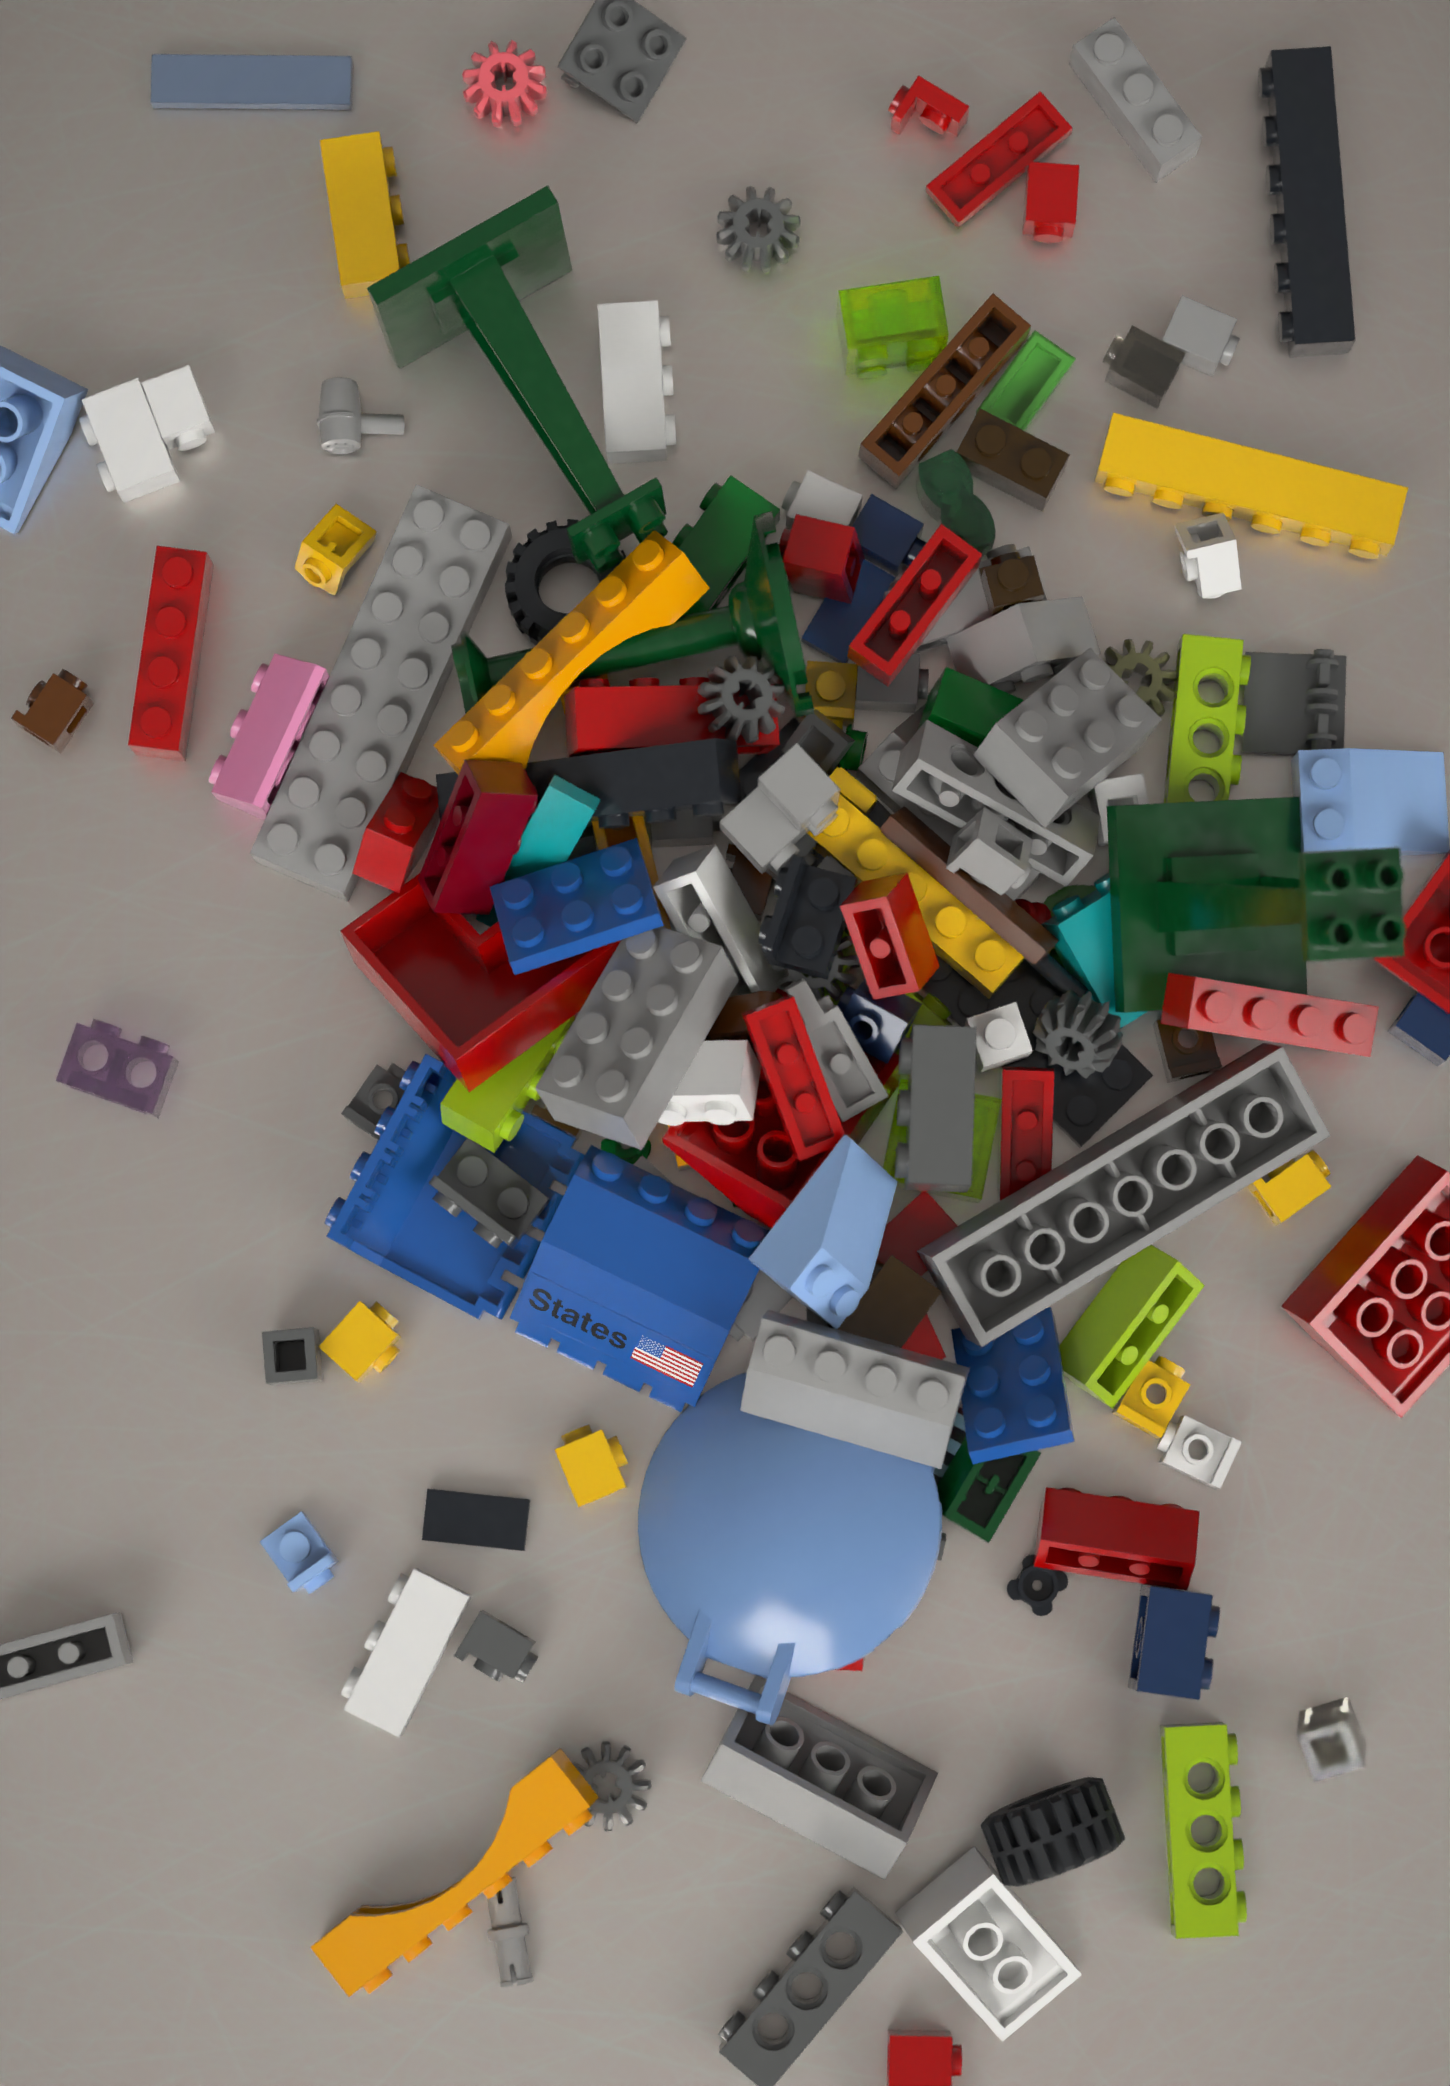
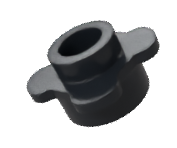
(1041, 1599)

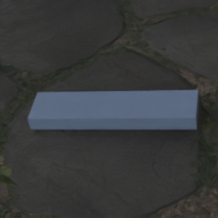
(251, 82)

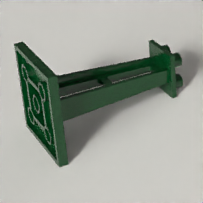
(478, 288)
(1236, 900)

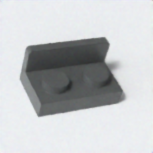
(488, 1193)

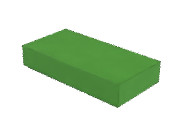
(1028, 381)

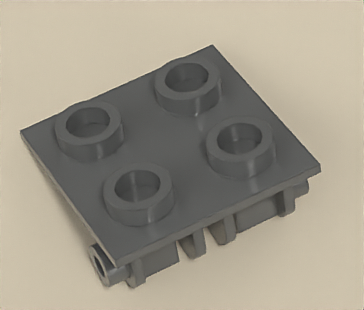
(621, 54)
(1294, 702)

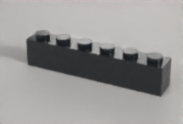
(1308, 202)
(641, 781)

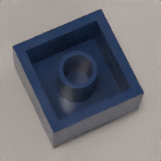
(1173, 1642)

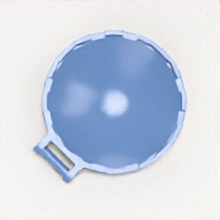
(780, 1546)

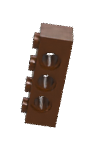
(944, 390)

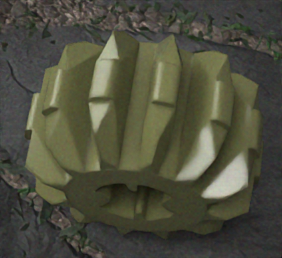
(1149, 669)

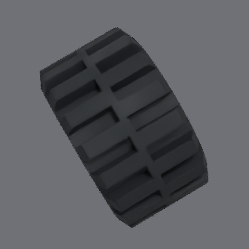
(526, 571)
(1053, 1831)

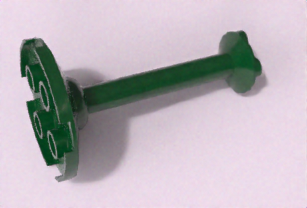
(756, 621)

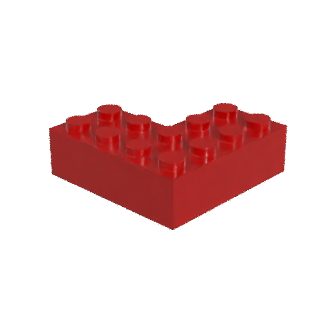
(460, 983)

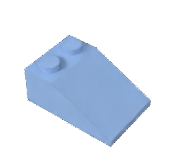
(35, 425)
(1371, 800)
(831, 1234)

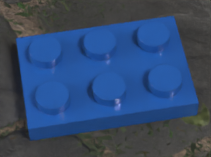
(576, 906)
(1014, 1391)

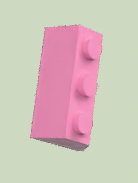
(268, 734)

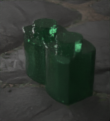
(948, 497)

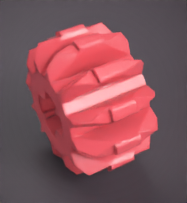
(504, 65)

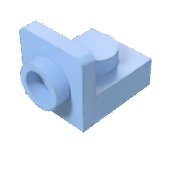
(300, 1554)

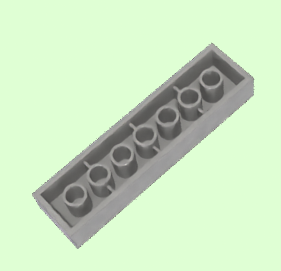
(381, 689)
(1123, 1193)

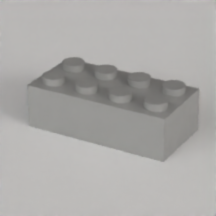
(637, 1035)

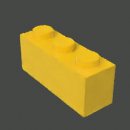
(363, 210)

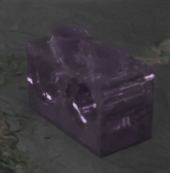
(114, 1078)

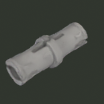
(509, 1936)

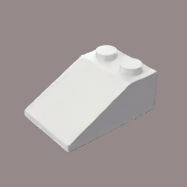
(987, 1944)

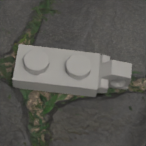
(840, 1057)

